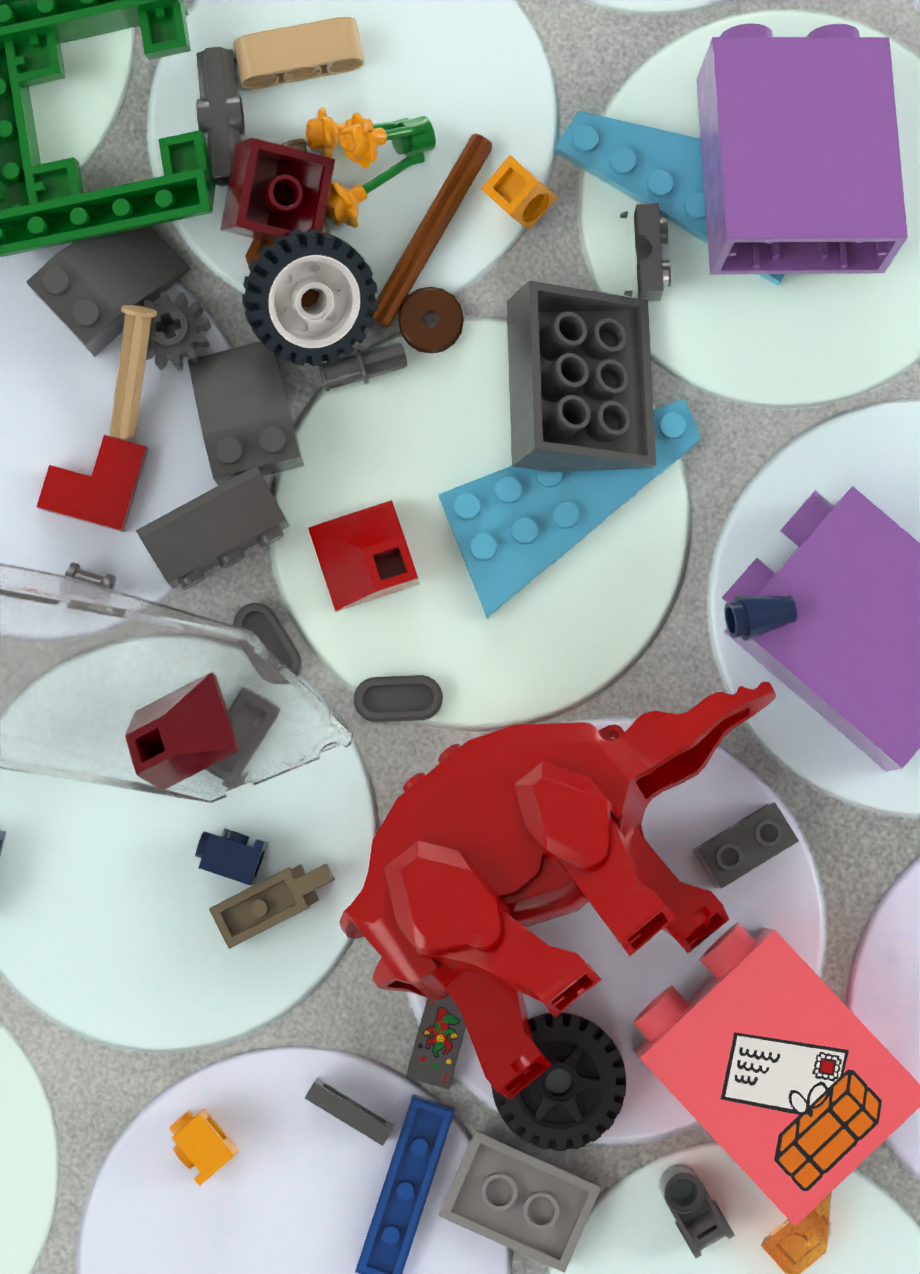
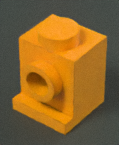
(201, 1144)

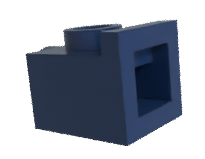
(231, 856)

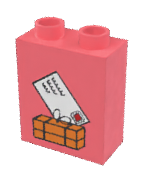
(776, 1069)

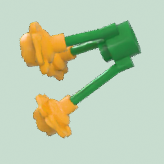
(359, 141)

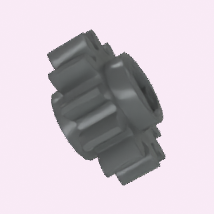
(186, 337)

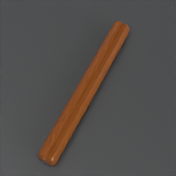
(431, 229)

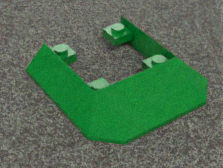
(47, 201)

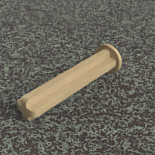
(130, 370)

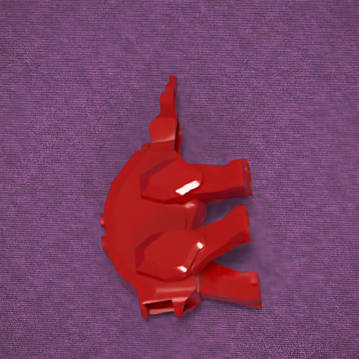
(523, 835)

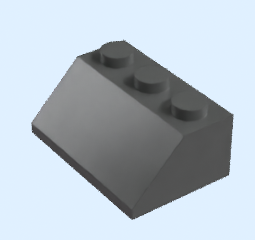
(214, 529)

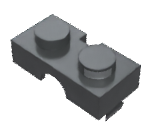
(650, 233)

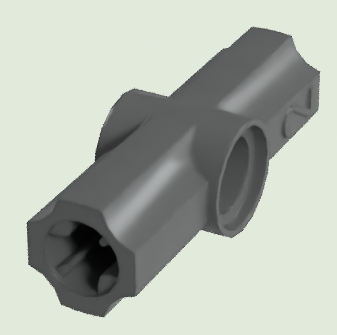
(219, 109)

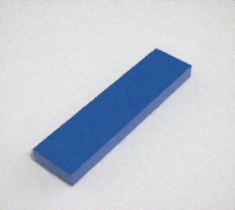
(405, 1187)

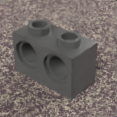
(745, 845)

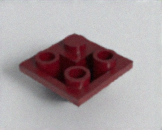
(181, 733)

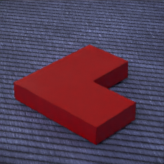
(98, 498)

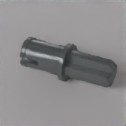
(363, 366)

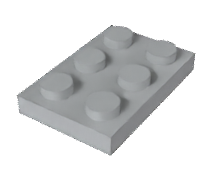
(520, 1200)

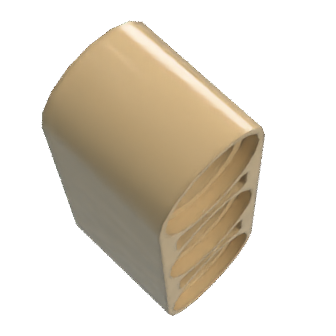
(298, 52)

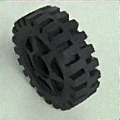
(589, 1103)

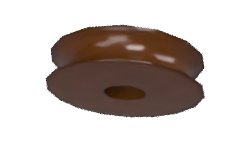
(434, 338)

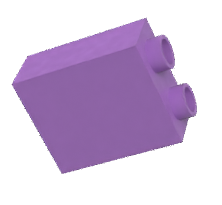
(800, 152)
(855, 624)

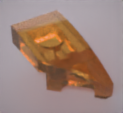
(801, 1245)

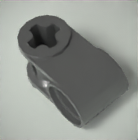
(697, 1215)

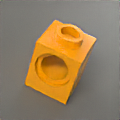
(519, 192)

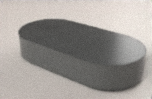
(268, 628)
(398, 698)

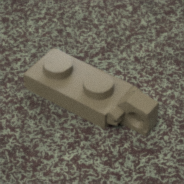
(268, 903)

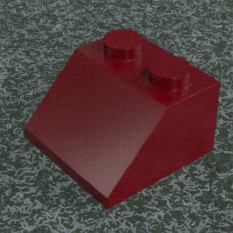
(275, 190)

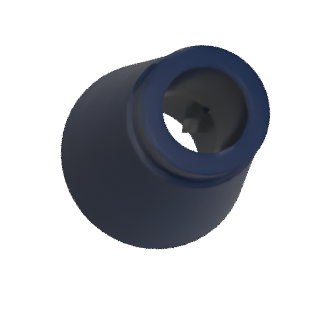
(757, 615)

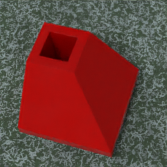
(363, 556)

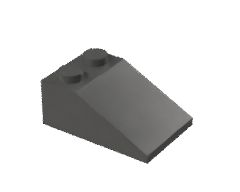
(99, 275)
(244, 412)

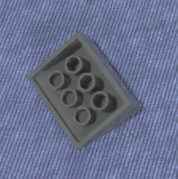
(579, 380)

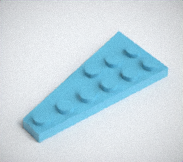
(645, 166)
(528, 518)

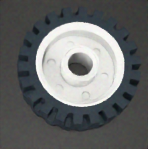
(283, 277)

